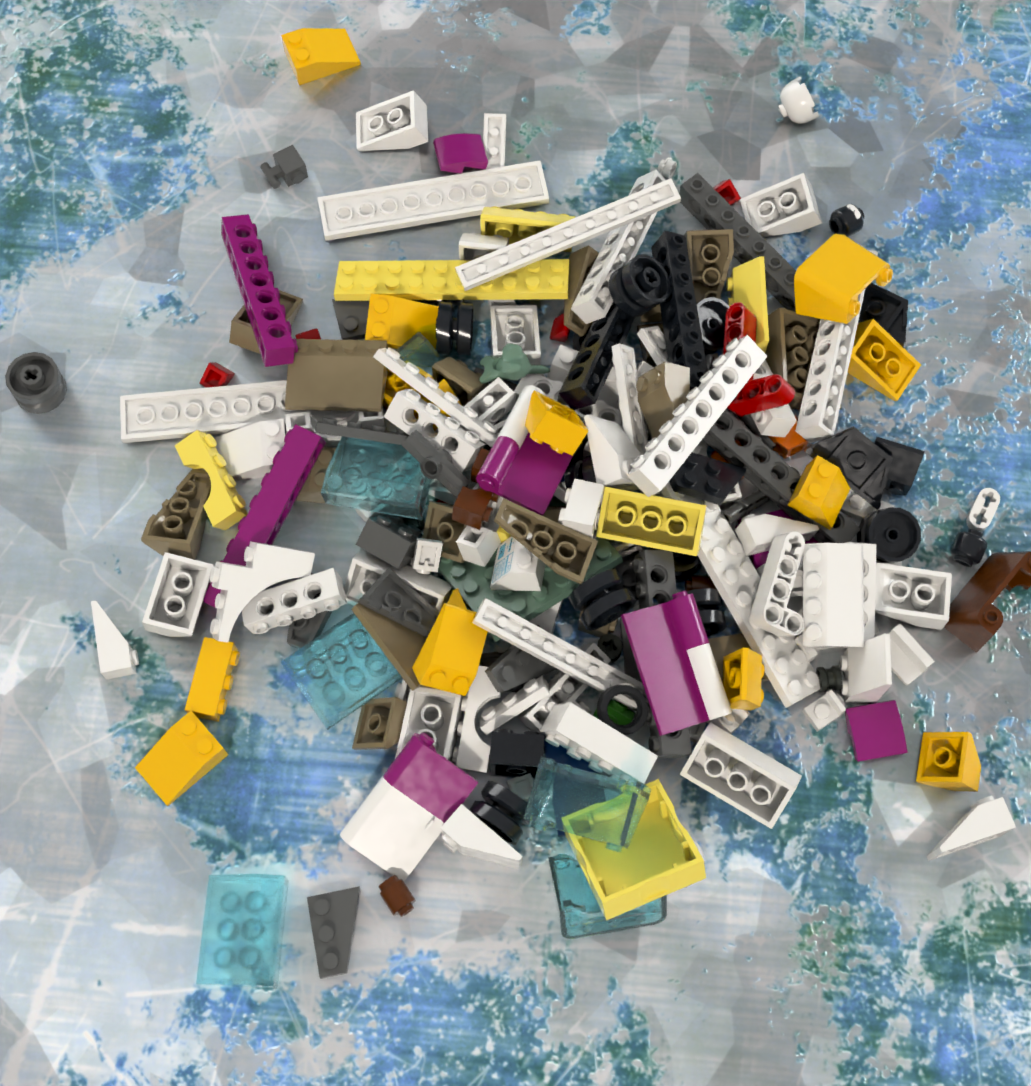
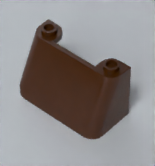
(971, 613)

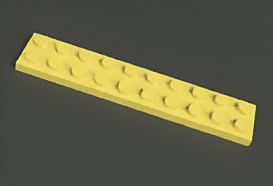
(440, 281)

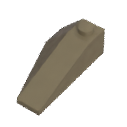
(709, 260)
(580, 266)
(182, 519)
(553, 543)

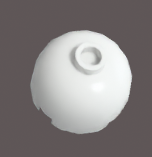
(797, 102)

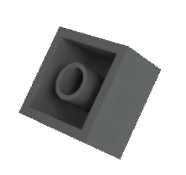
(389, 539)

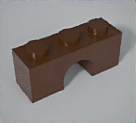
(471, 505)

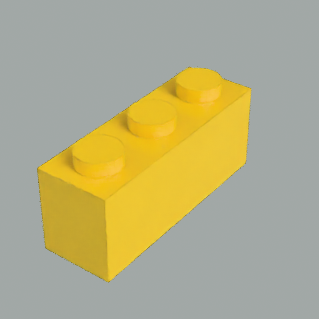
(212, 679)

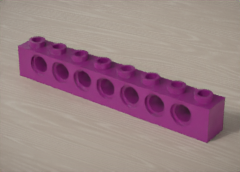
(258, 291)

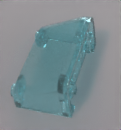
(586, 804)
(579, 910)

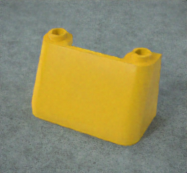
(834, 277)

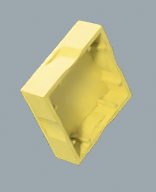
(654, 865)

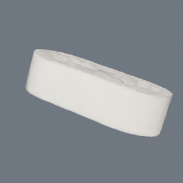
(988, 512)

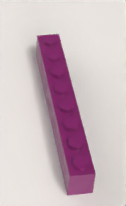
(275, 498)

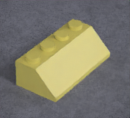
(518, 223)
(749, 287)
(651, 521)

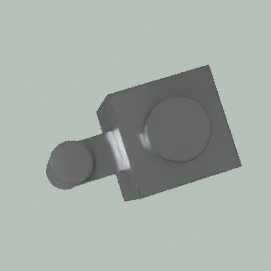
(288, 166)

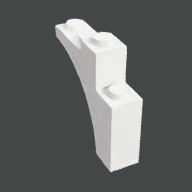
(239, 583)

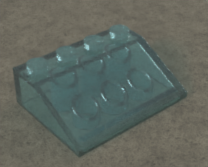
(375, 479)
(340, 671)
(243, 930)

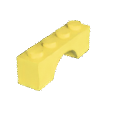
(224, 503)

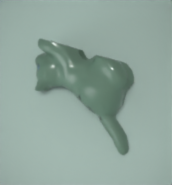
(511, 365)

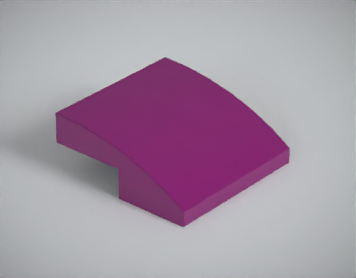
(460, 150)
(876, 730)

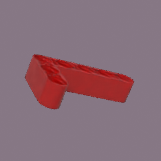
(758, 393)

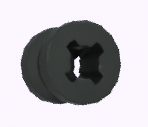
(615, 642)
(829, 678)

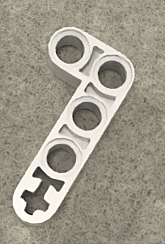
(787, 551)

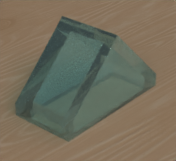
(419, 352)

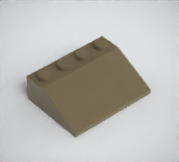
(791, 348)
(336, 376)

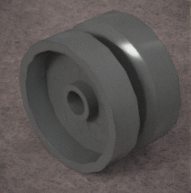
(36, 382)

